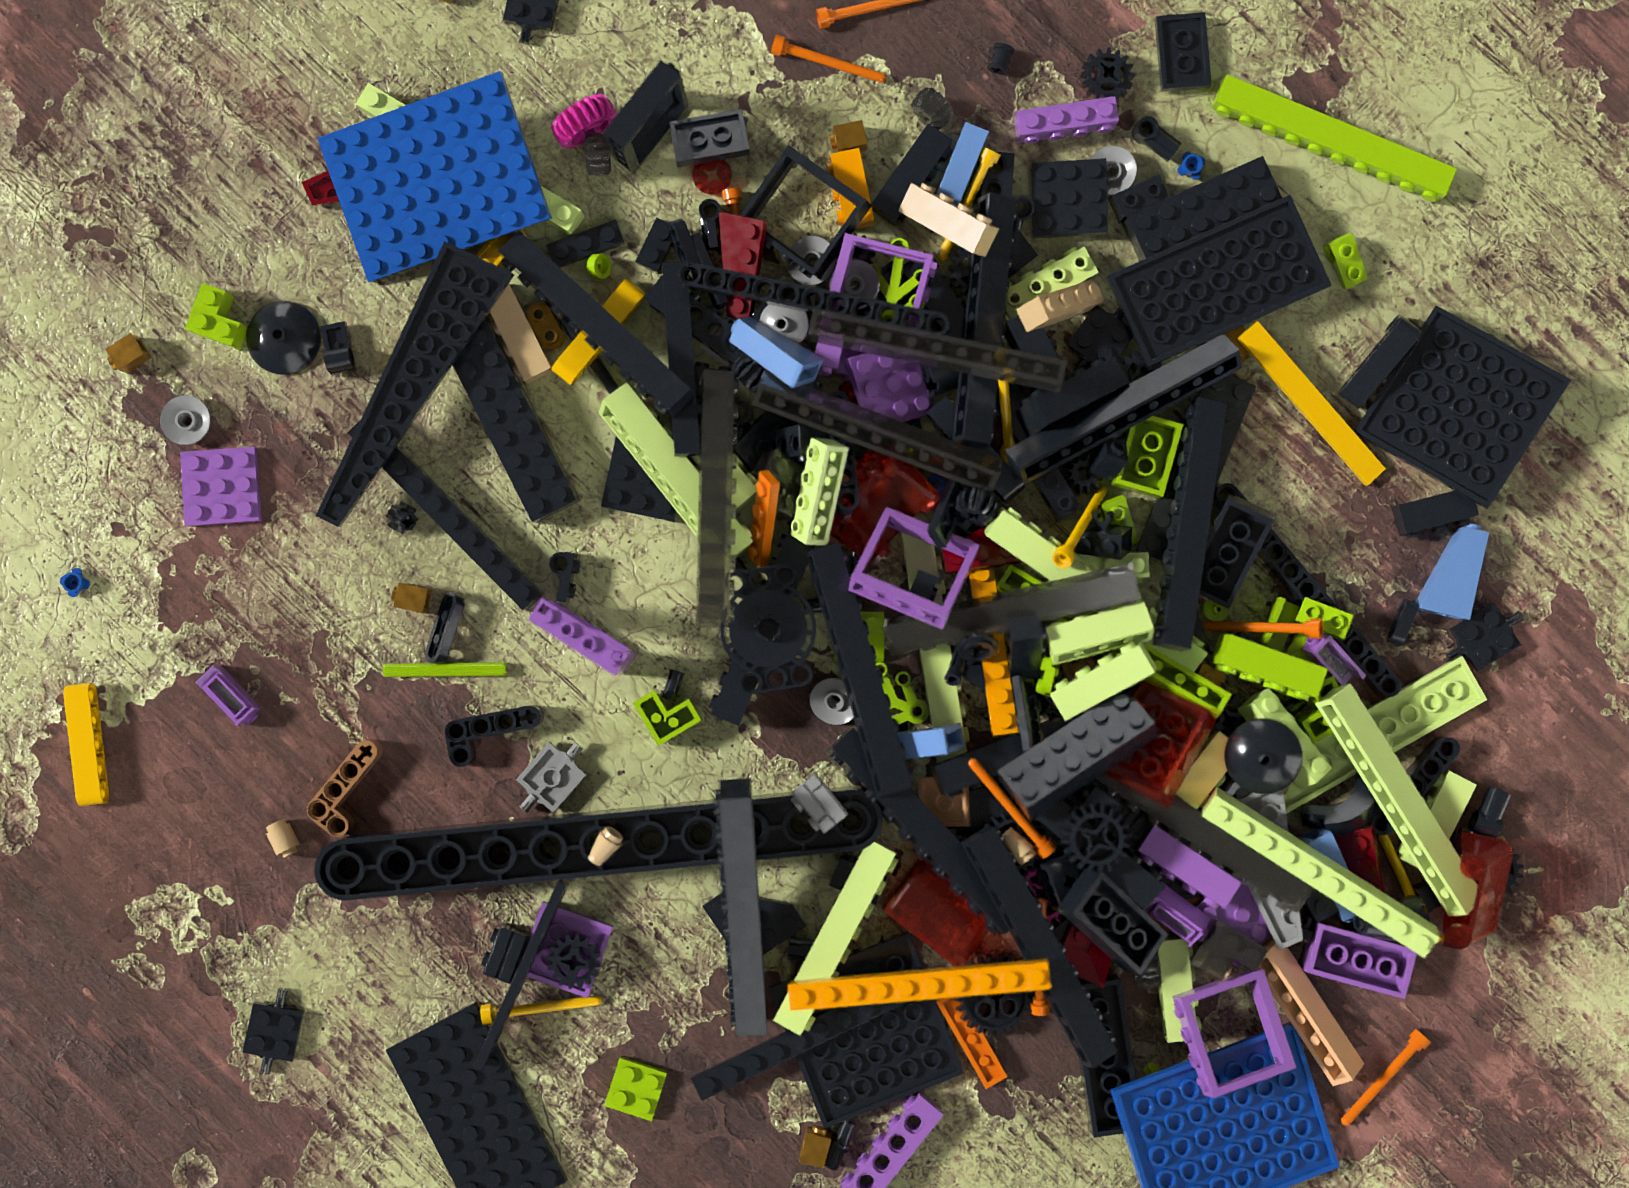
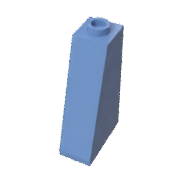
(963, 162)
(775, 352)
(1455, 577)
(932, 741)
(1325, 843)

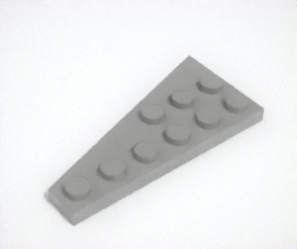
(1284, 927)

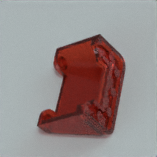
(891, 486)
(1489, 862)
(935, 914)

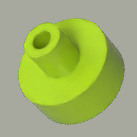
(598, 266)
(1210, 612)

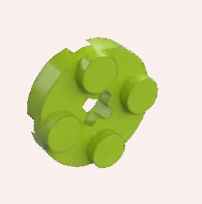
(1048, 676)

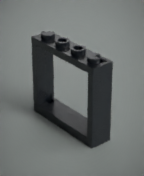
(647, 116)
(769, 187)

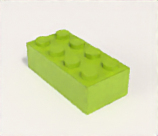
(1267, 665)

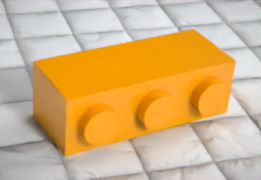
(848, 169)

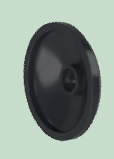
(298, 342)
(1262, 738)

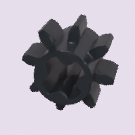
(401, 517)
(1044, 709)

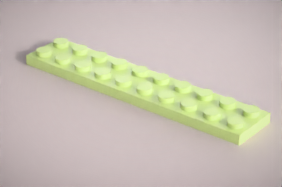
(1402, 720)

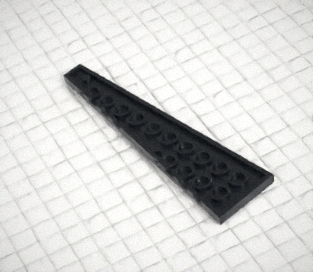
(439, 327)

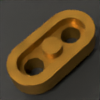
(544, 326)

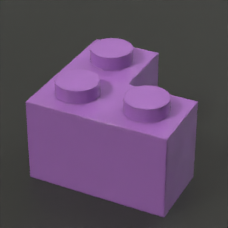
(834, 361)

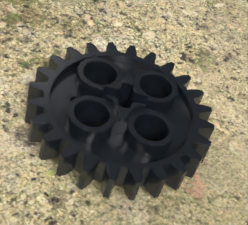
(988, 1022)

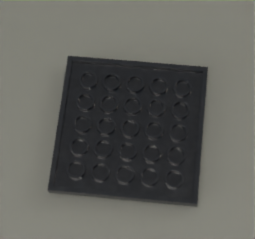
(1462, 407)
(883, 1056)

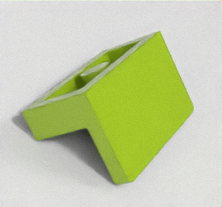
(1279, 612)

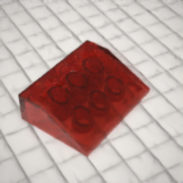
(1163, 763)

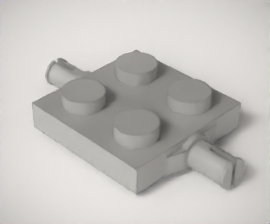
(551, 777)

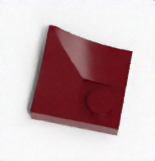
(1086, 957)

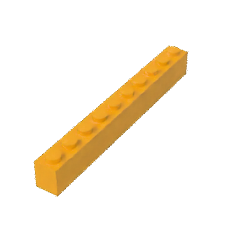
(919, 984)

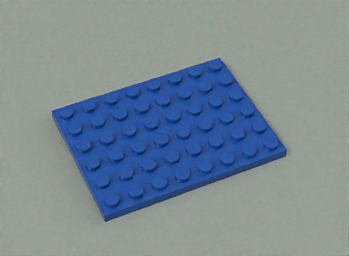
(434, 175)
(1243, 1139)

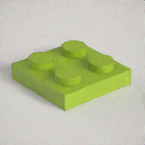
(635, 1088)

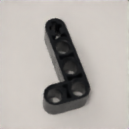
(1380, 361)
(495, 727)

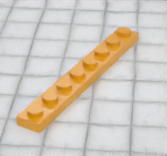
(996, 668)

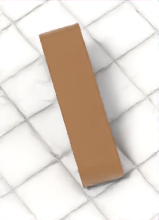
(348, 784)

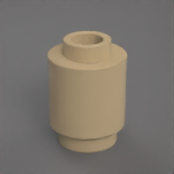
(282, 838)

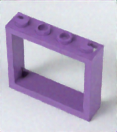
(845, 259)
(900, 599)
(582, 636)
(1270, 1021)

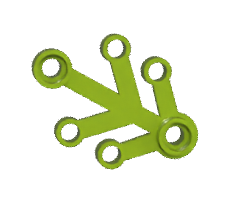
(894, 291)
(902, 705)

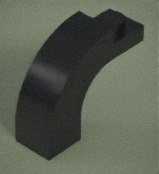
(1346, 816)

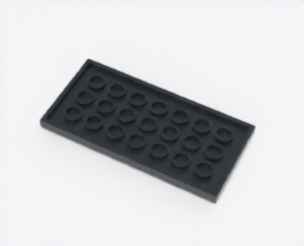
(1218, 281)
(472, 1114)

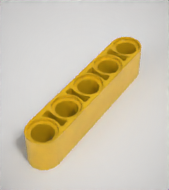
(579, 354)
(86, 744)

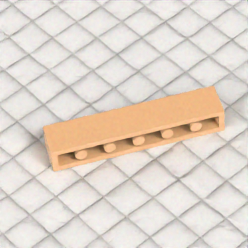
(1310, 1015)

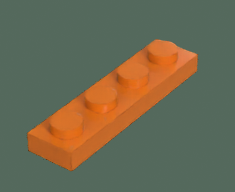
(763, 519)
(974, 1044)

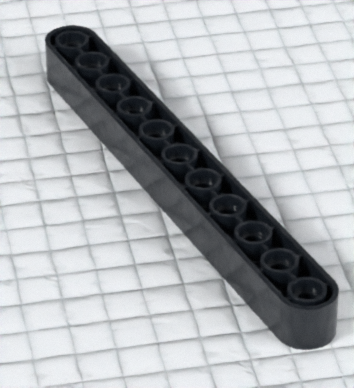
(574, 832)

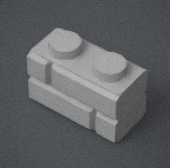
(819, 803)

